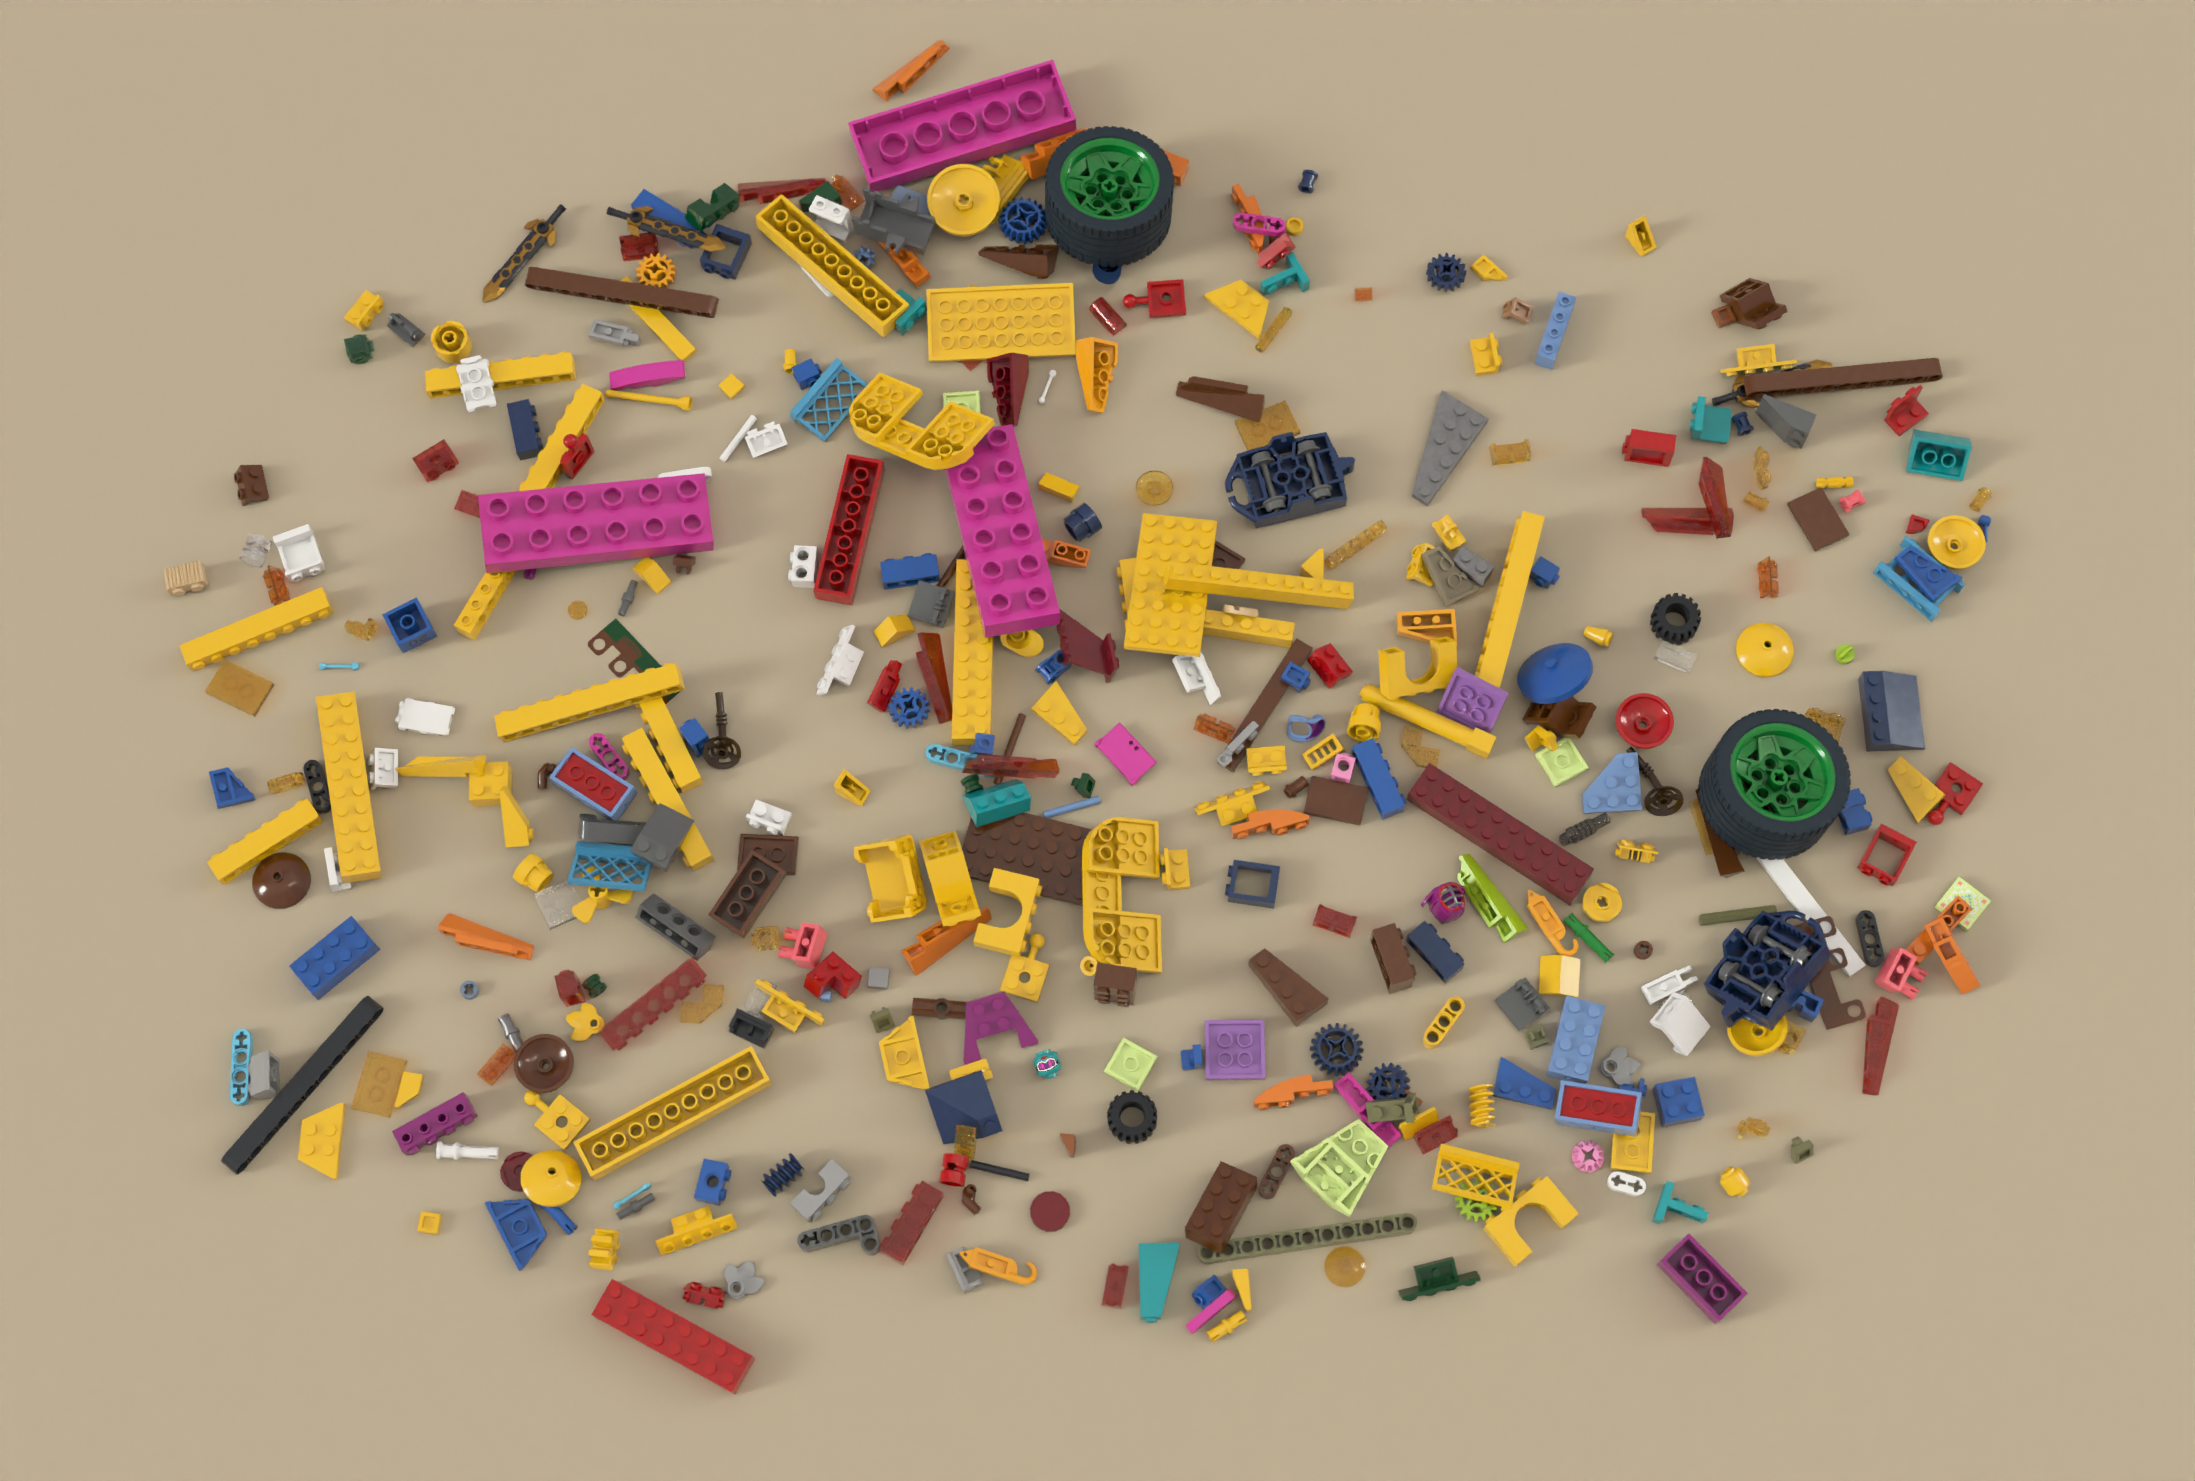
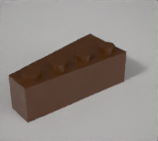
(1289, 989)

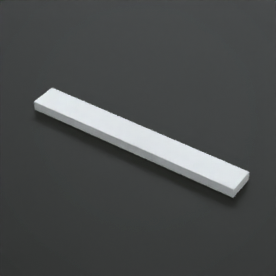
(1805, 903)

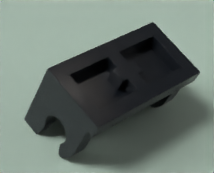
(751, 1028)

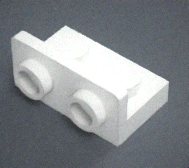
(766, 439)
(383, 768)
(769, 818)
(334, 871)

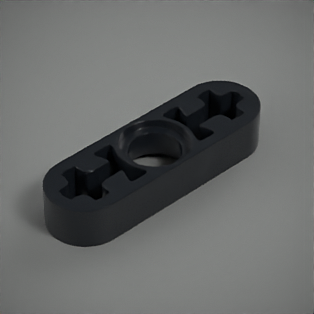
(311, 780)
(1861, 925)

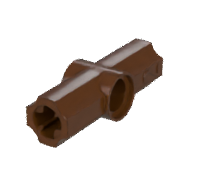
(928, 1008)

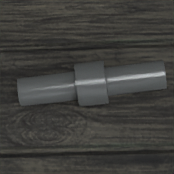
(627, 598)
(635, 1206)

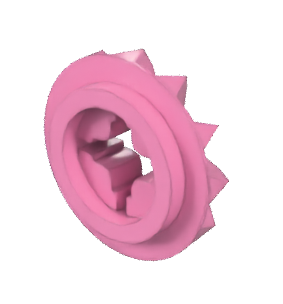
(1589, 1165)

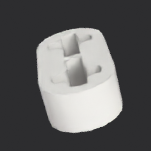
(1627, 1179)

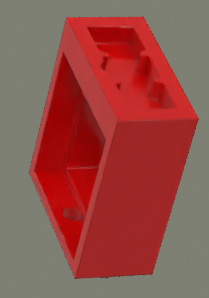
(1649, 447)
(1895, 839)

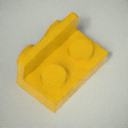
(364, 310)
(1485, 355)
(1417, 568)
(1266, 759)
(1176, 869)
(970, 1068)

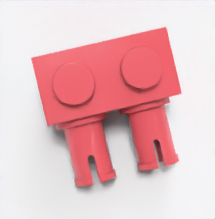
(808, 945)
(1895, 971)

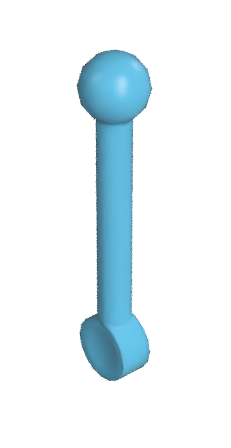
(354, 666)
(617, 1204)

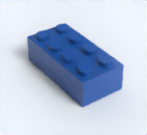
(334, 957)

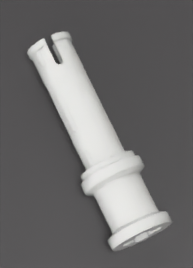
(459, 1151)

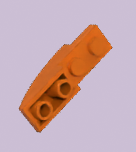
(1250, 206)
(1066, 554)
(1277, 820)
(1952, 914)
(1952, 955)
(1284, 1092)

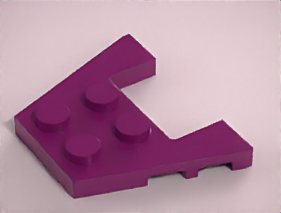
(989, 1017)

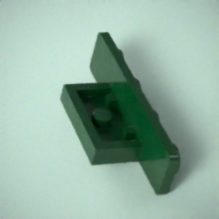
(1437, 1277)

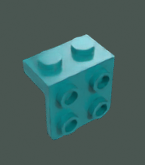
(916, 310)
(1710, 422)

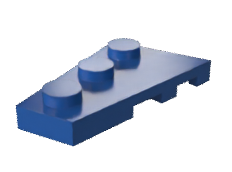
(1925, 573)
(1522, 1087)

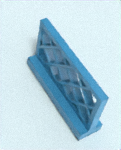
(815, 393)
(612, 855)

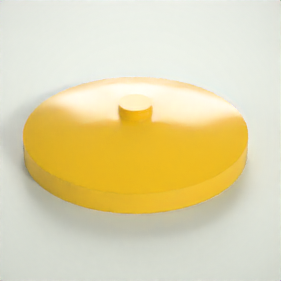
(963, 200)

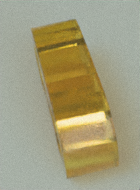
(286, 782)

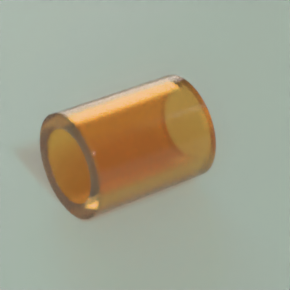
(1363, 294)

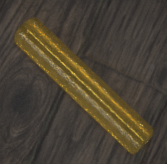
(1273, 330)

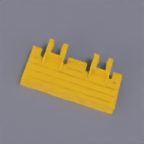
(1009, 178)

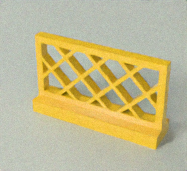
(1478, 1164)

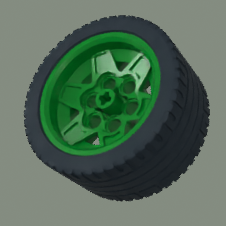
(1104, 226)
(1785, 744)

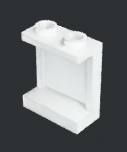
(832, 218)
(299, 553)
(1681, 1023)

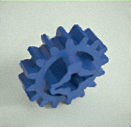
(912, 700)

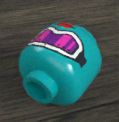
(1047, 1063)

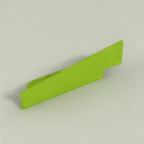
(1489, 900)

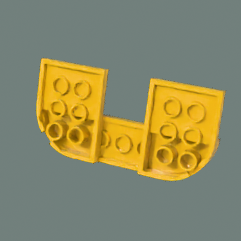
(941, 445)
(1112, 935)

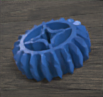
(1016, 228)

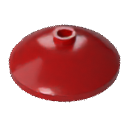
(1648, 710)

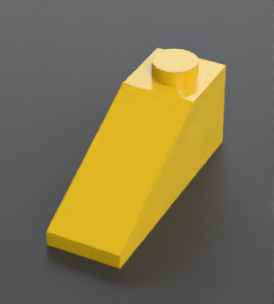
(515, 823)

